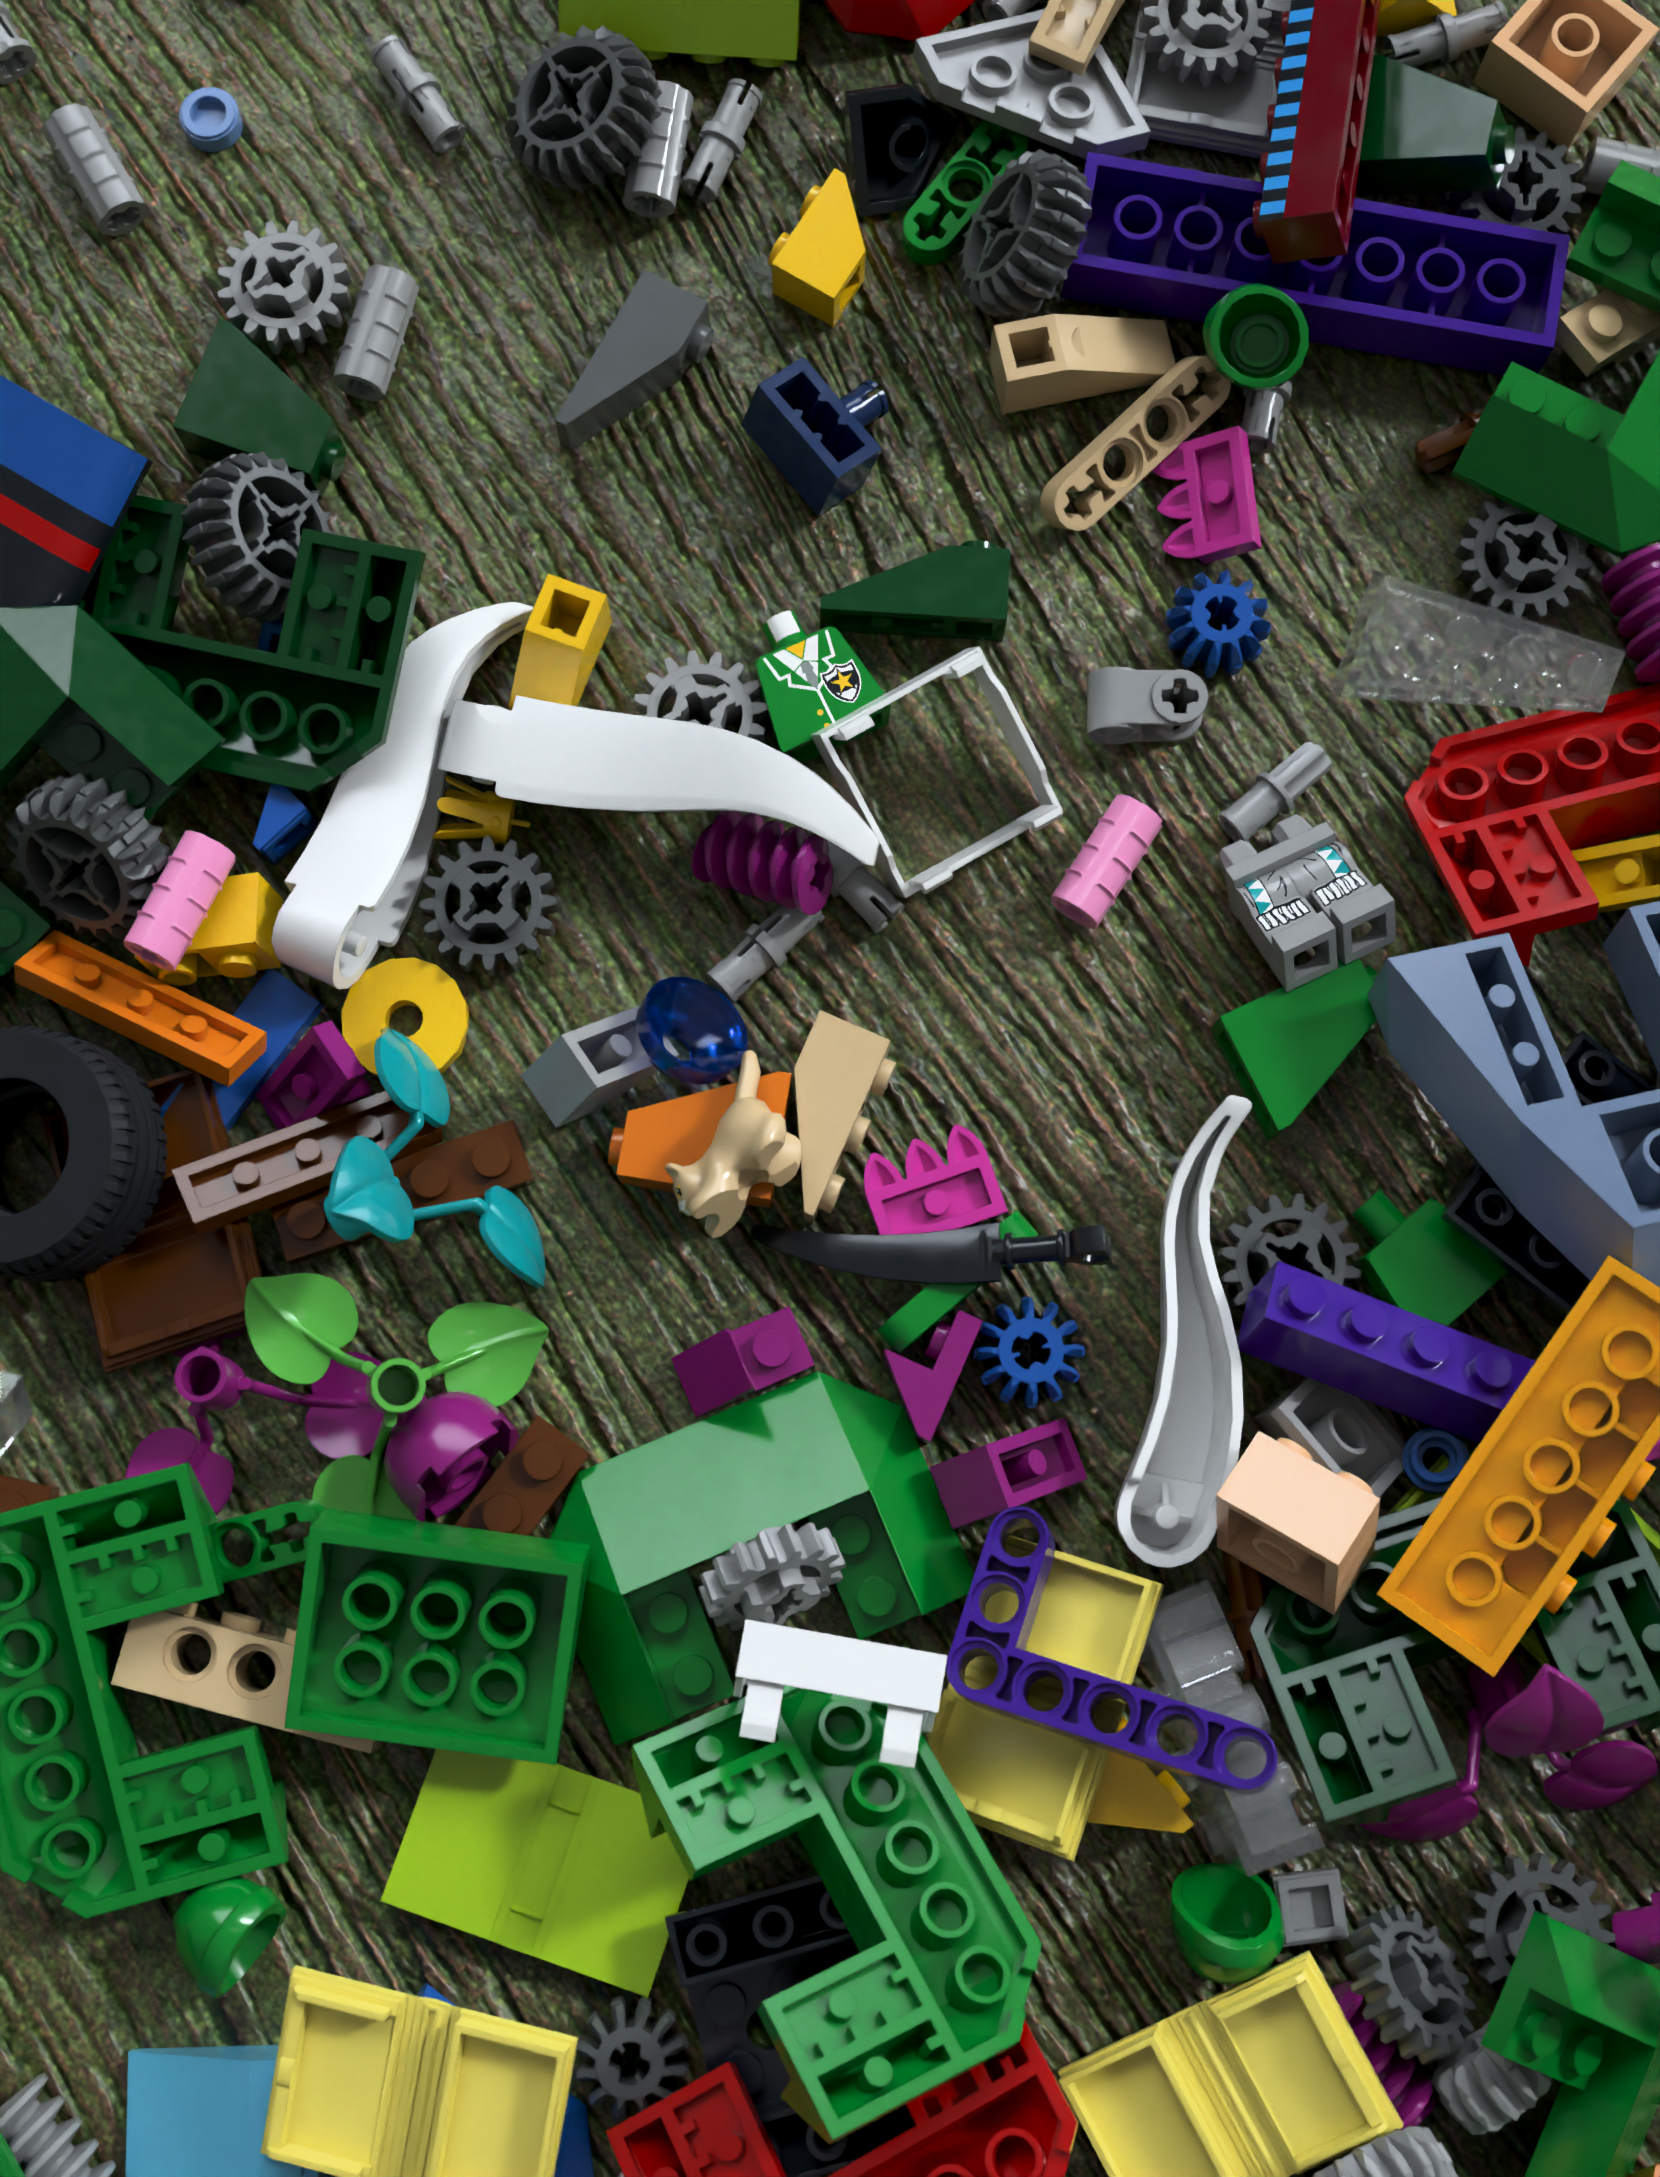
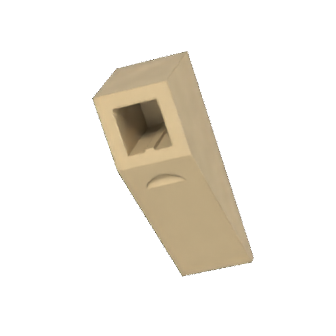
(1075, 358)
(832, 1086)

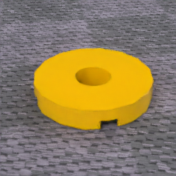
(401, 984)

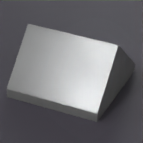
(1337, 1432)

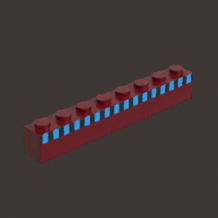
(1316, 128)

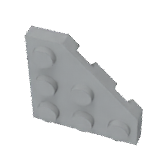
(996, 79)

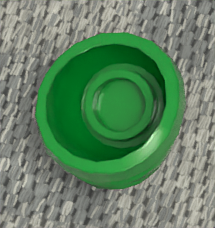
(1256, 337)
(1225, 1922)
(225, 1930)

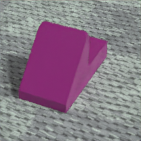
(314, 1078)
(742, 1361)
(926, 1390)

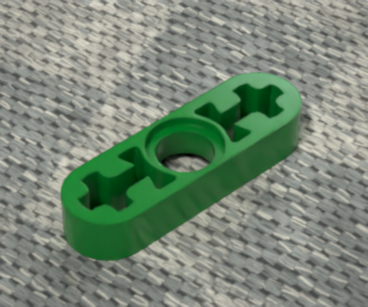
(966, 164)
(939, 1299)
(260, 1533)

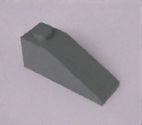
(637, 359)

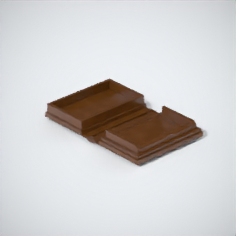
(169, 1282)

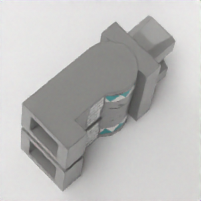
(1303, 898)

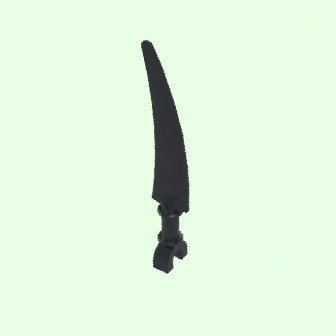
(939, 1256)

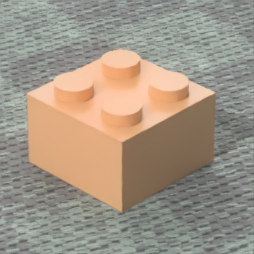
(1564, 62)
(1297, 1520)

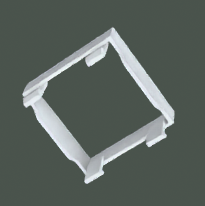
(859, 720)
(840, 1666)

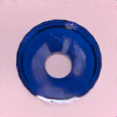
(698, 1019)

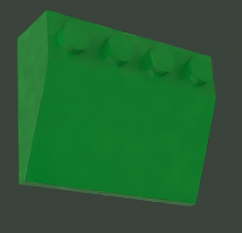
(436, 1635)

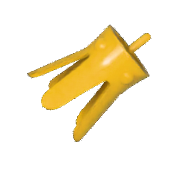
(490, 812)

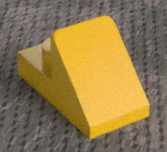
(1622, 872)

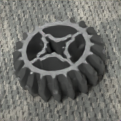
(583, 109)
(1024, 235)
(249, 529)
(86, 854)

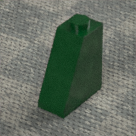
(1429, 135)
(252, 406)

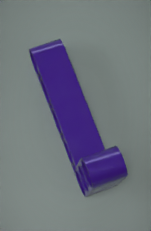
(1082, 1688)

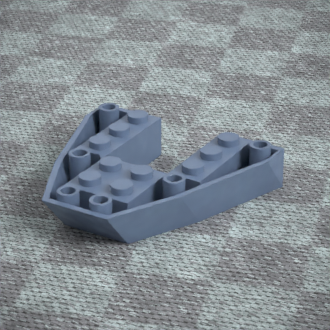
(1490, 1067)

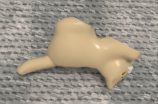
(745, 1150)

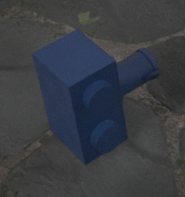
(815, 434)

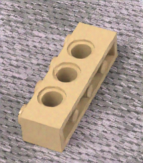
(156, 1665)

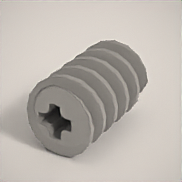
(40, 2143)

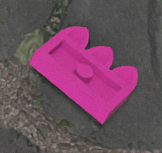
(1215, 497)
(934, 1193)

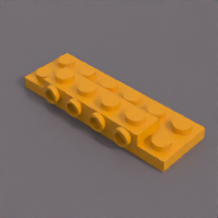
(1542, 1477)

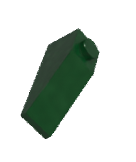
(937, 595)

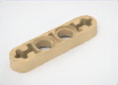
(1139, 448)

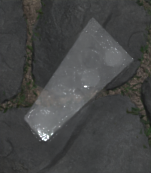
(1457, 651)
(1199, 1665)

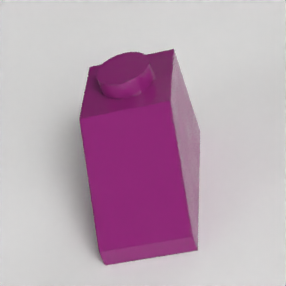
(1008, 1473)

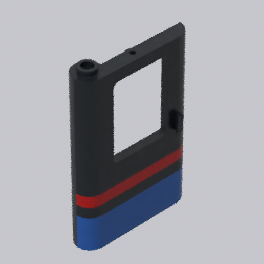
(58, 499)

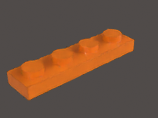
(141, 1007)

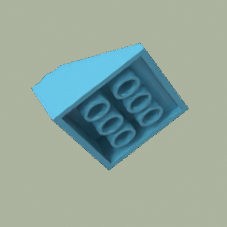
(201, 2113)

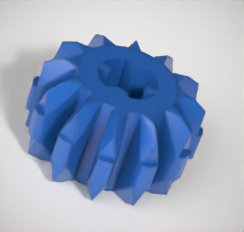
(1224, 602)
(1037, 1373)

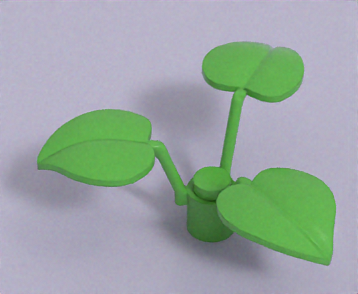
(306, 1319)

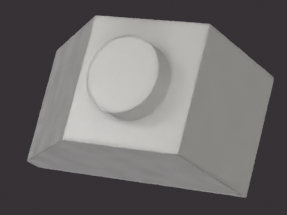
(590, 1067)

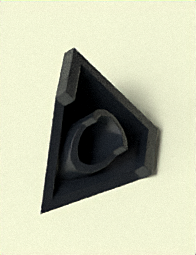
(893, 145)

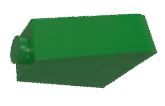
(1295, 1040)

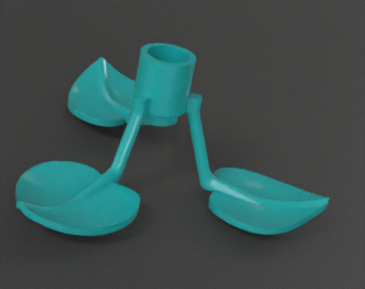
(370, 1198)

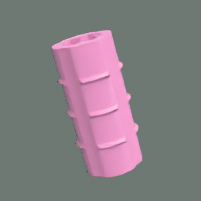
(1106, 861)
(179, 900)

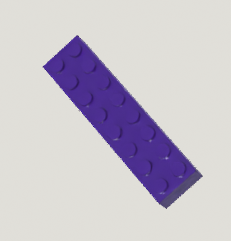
(1406, 289)

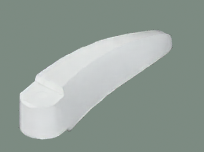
(642, 765)
(378, 830)
(1197, 1401)

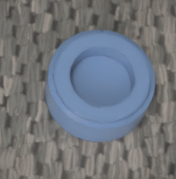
(210, 119)

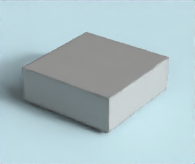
(1310, 1905)

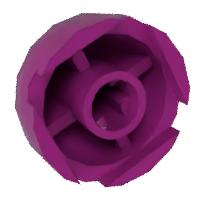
(444, 1449)

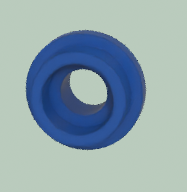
(1433, 1440)

